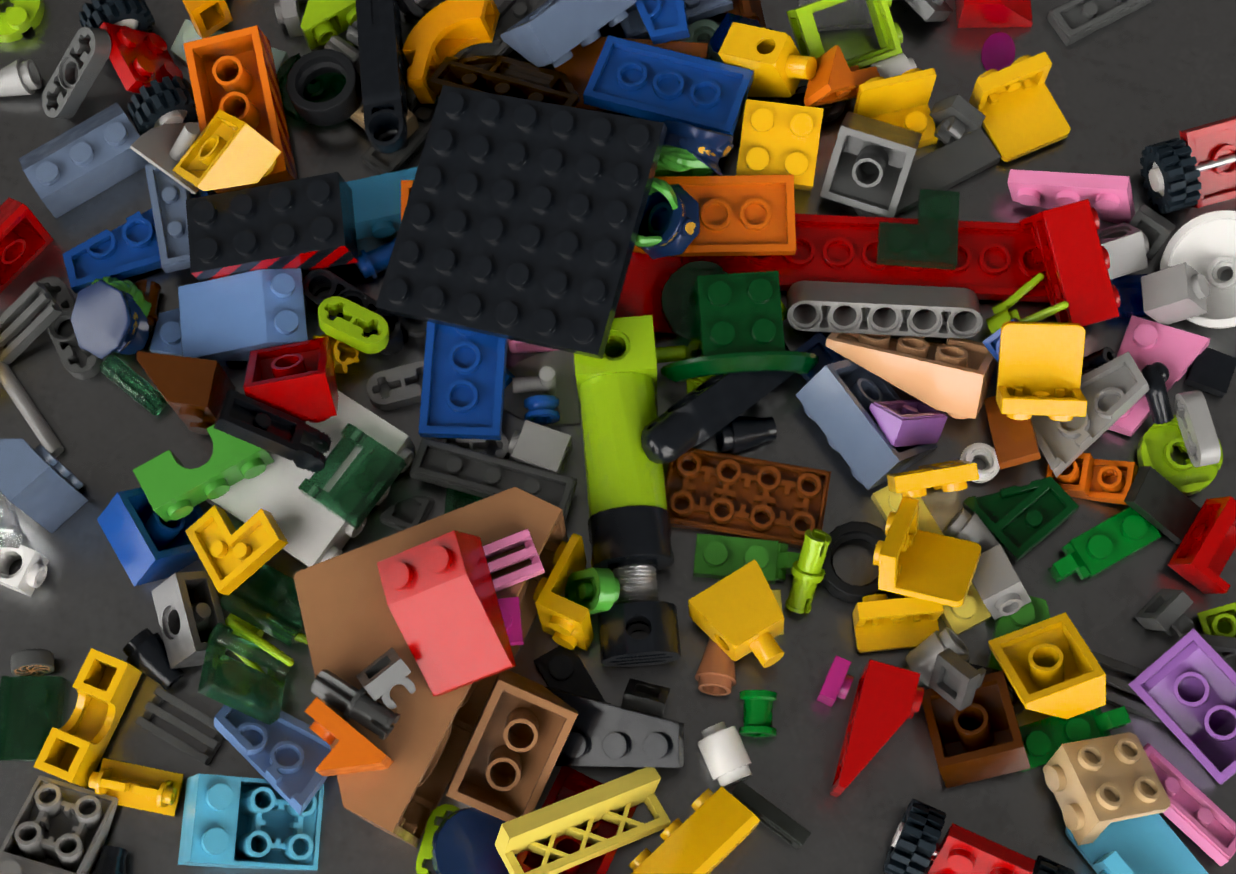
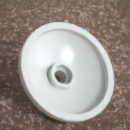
(1209, 248)

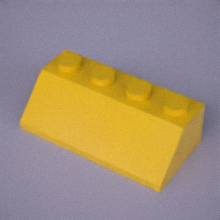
(702, 840)

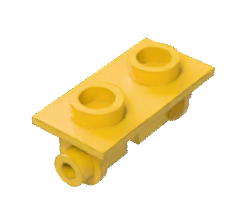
(138, 786)

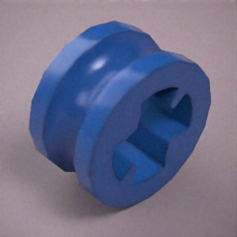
(542, 409)

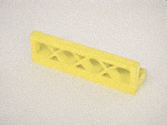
(583, 810)

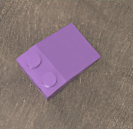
(1196, 700)

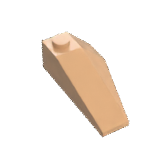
(941, 375)

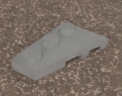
(1109, 395)

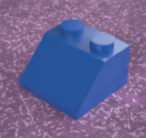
(143, 540)

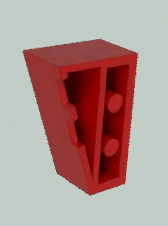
(1074, 262)

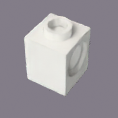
(29, 576)

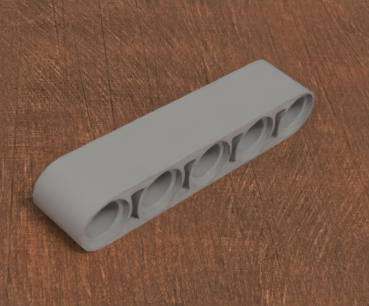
(898, 321)

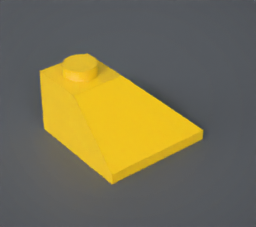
(227, 155)
(1051, 668)

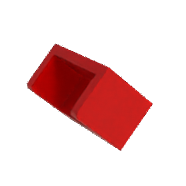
(1208, 546)

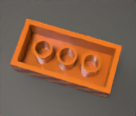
(240, 78)

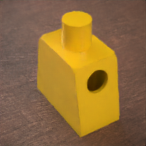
(772, 57)
(741, 615)

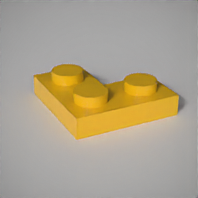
(943, 475)
(234, 554)

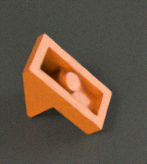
(835, 79)
(352, 752)

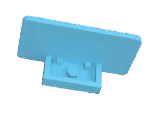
(1139, 847)

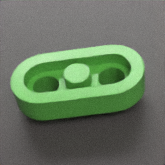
(593, 589)

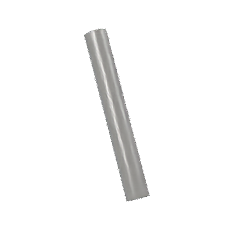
(29, 411)

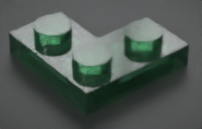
(930, 241)

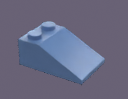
(241, 314)

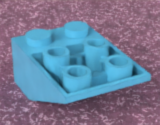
(247, 825)

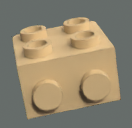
(1103, 784)

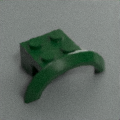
(739, 328)

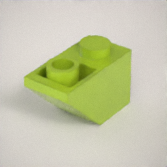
(326, 19)

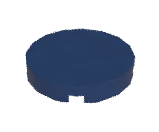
(467, 844)

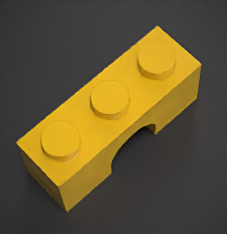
(103, 694)

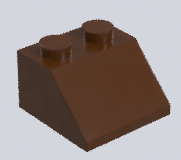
(189, 386)
(979, 739)

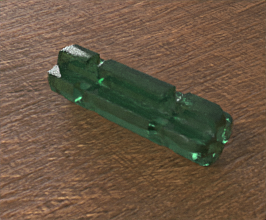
(133, 384)

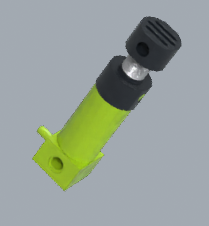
(628, 491)

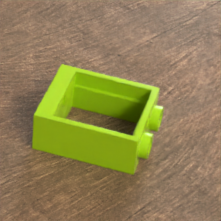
(809, 42)

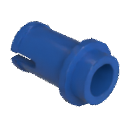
(375, 259)

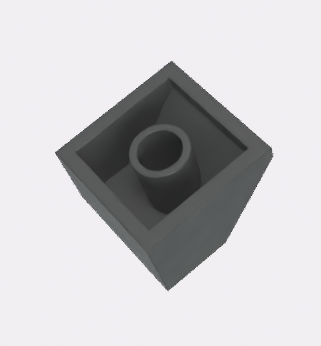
(870, 164)

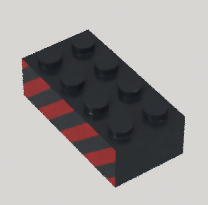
(273, 227)

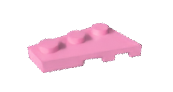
(1106, 193)
(1153, 343)

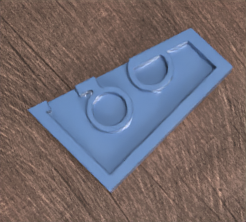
(280, 752)

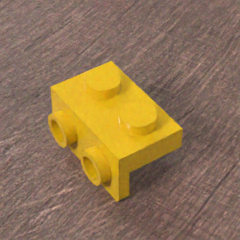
(893, 623)

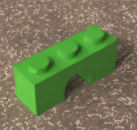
(177, 489)

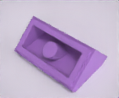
(908, 422)

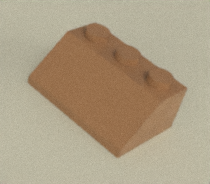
(512, 748)

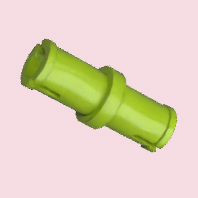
(808, 571)

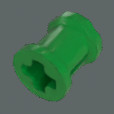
(757, 713)

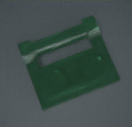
(362, 481)
(239, 684)

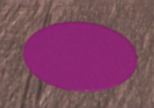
(998, 51)

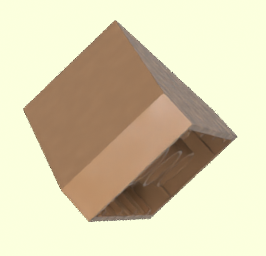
(353, 627)

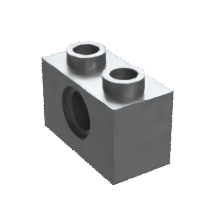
(187, 614)

